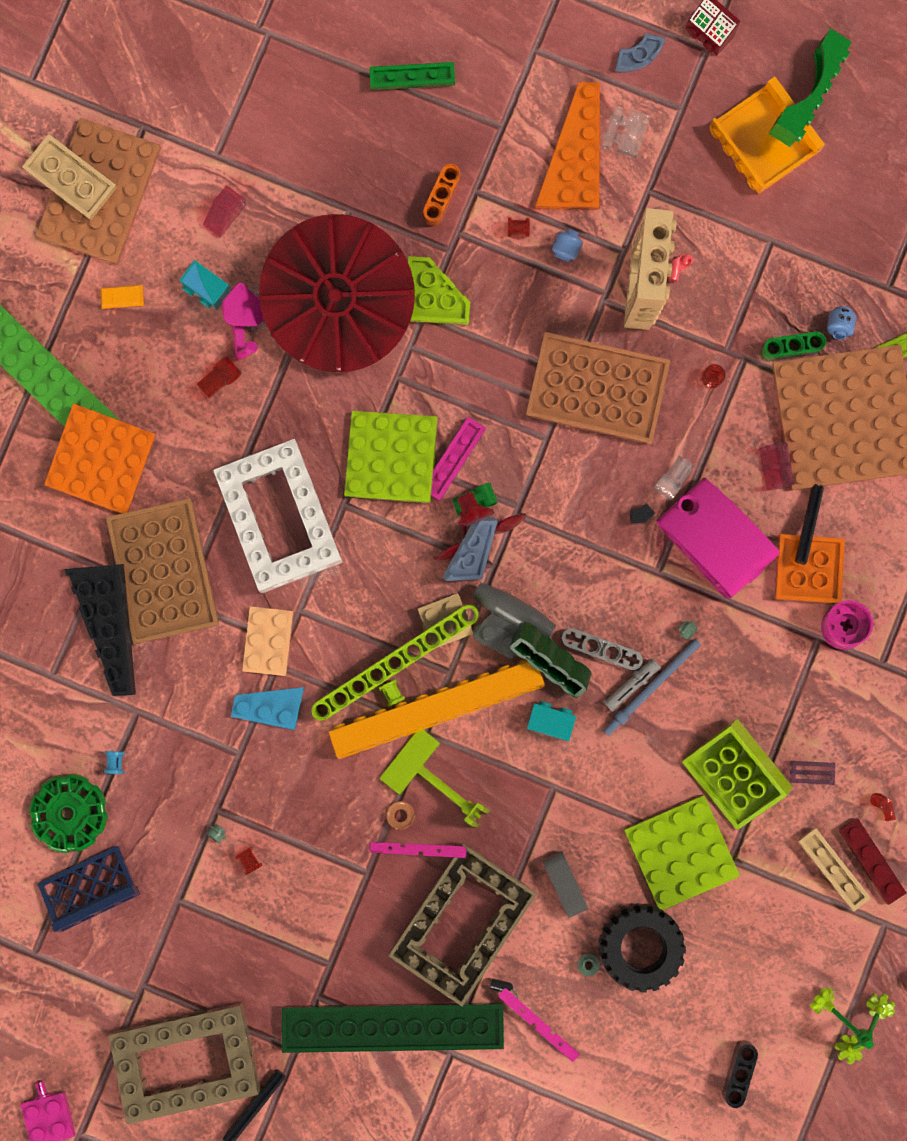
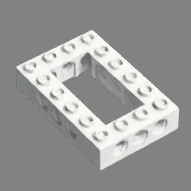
(299, 565)

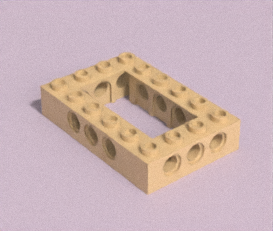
(648, 267)

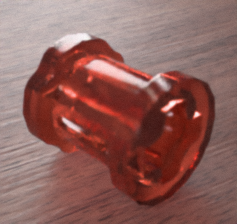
(518, 227)
(248, 860)

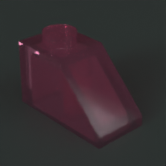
(224, 211)

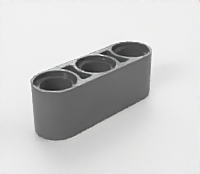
(565, 884)

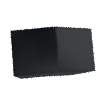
(641, 515)

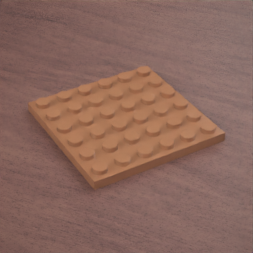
(844, 416)

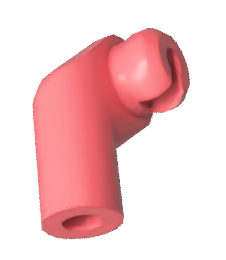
(679, 264)

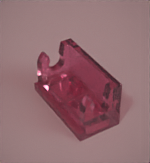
(777, 466)

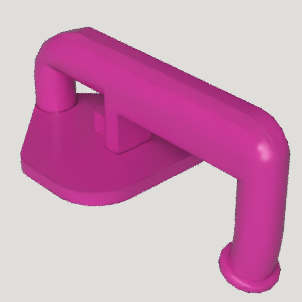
(240, 310)

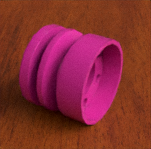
(858, 621)

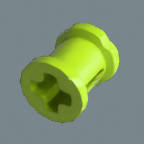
(392, 693)

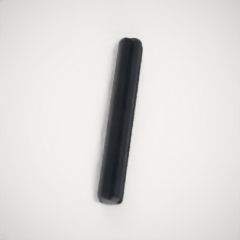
(809, 524)
(254, 1106)

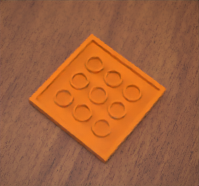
(100, 459)

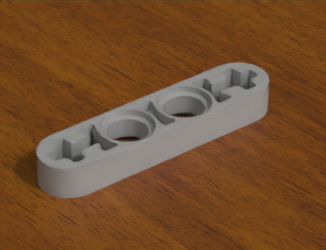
(603, 645)

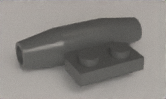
(506, 617)

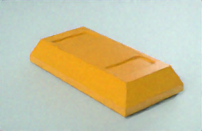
(122, 296)

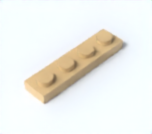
(834, 869)

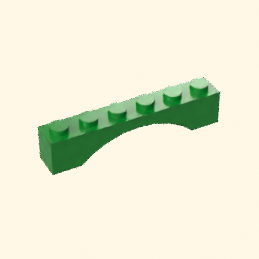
(827, 57)

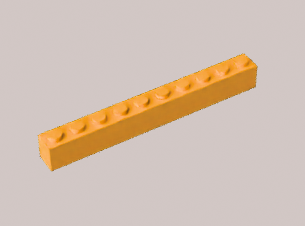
(435, 709)

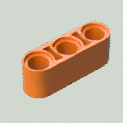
(441, 185)

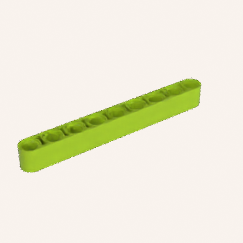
(389, 671)

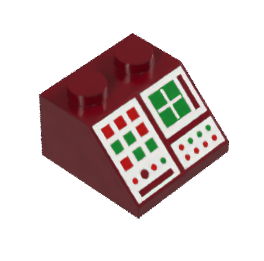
(712, 25)

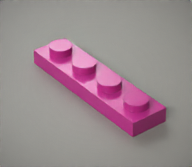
(455, 457)

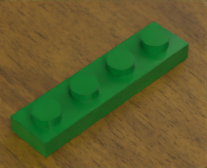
(412, 76)

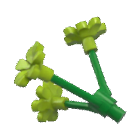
(850, 1047)

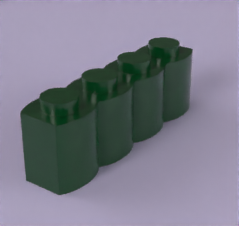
(547, 657)

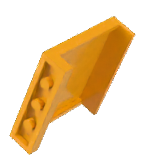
(755, 151)

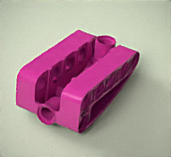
(718, 538)

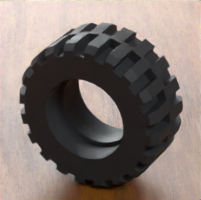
(659, 972)

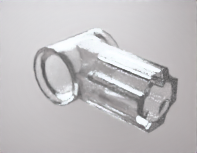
(671, 481)

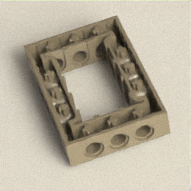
(461, 983)
(128, 1041)

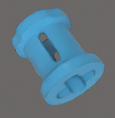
(114, 762)

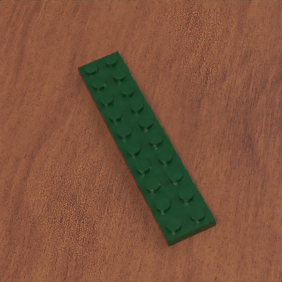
(392, 1027)

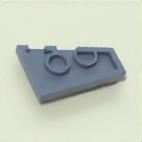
(473, 552)

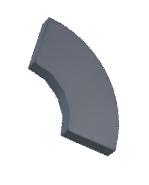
(640, 55)

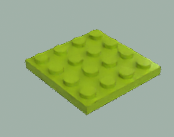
(391, 456)
(681, 852)

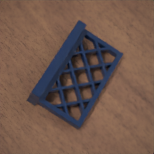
(95, 907)

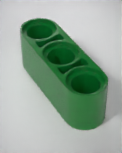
(802, 341)

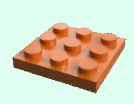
(818, 579)

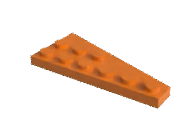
(574, 168)

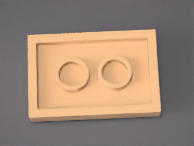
(268, 641)

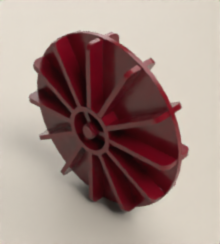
(337, 293)

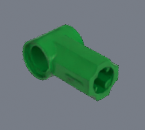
(484, 495)

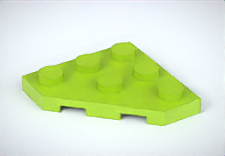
(436, 295)

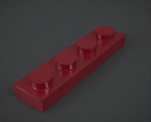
(872, 861)

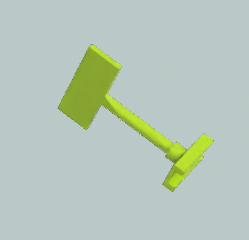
(412, 761)

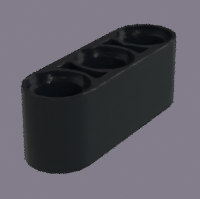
(742, 1084)

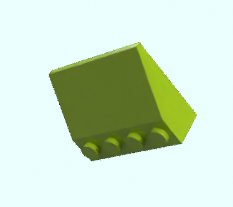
(737, 774)

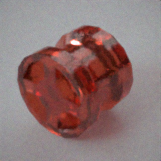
(709, 378)

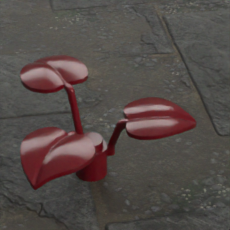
(473, 513)

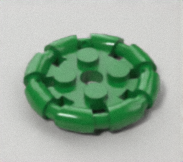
(81, 813)

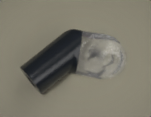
(499, 985)

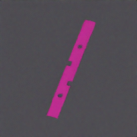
(413, 849)
(541, 1027)

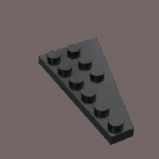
(106, 617)

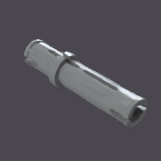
(632, 684)

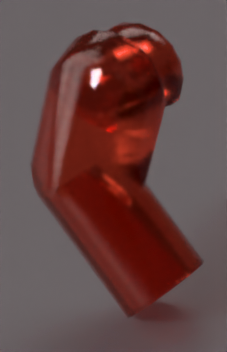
(884, 803)

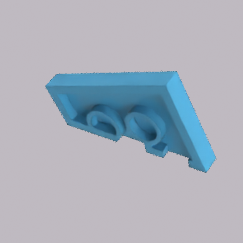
(270, 707)

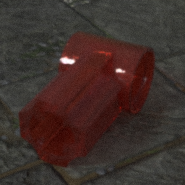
(224, 373)

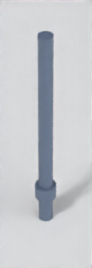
(621, 717)

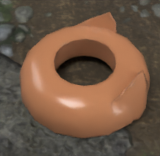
(400, 805)

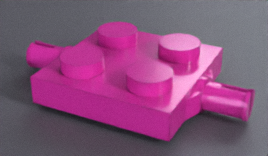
(48, 1116)

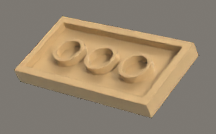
(69, 177)

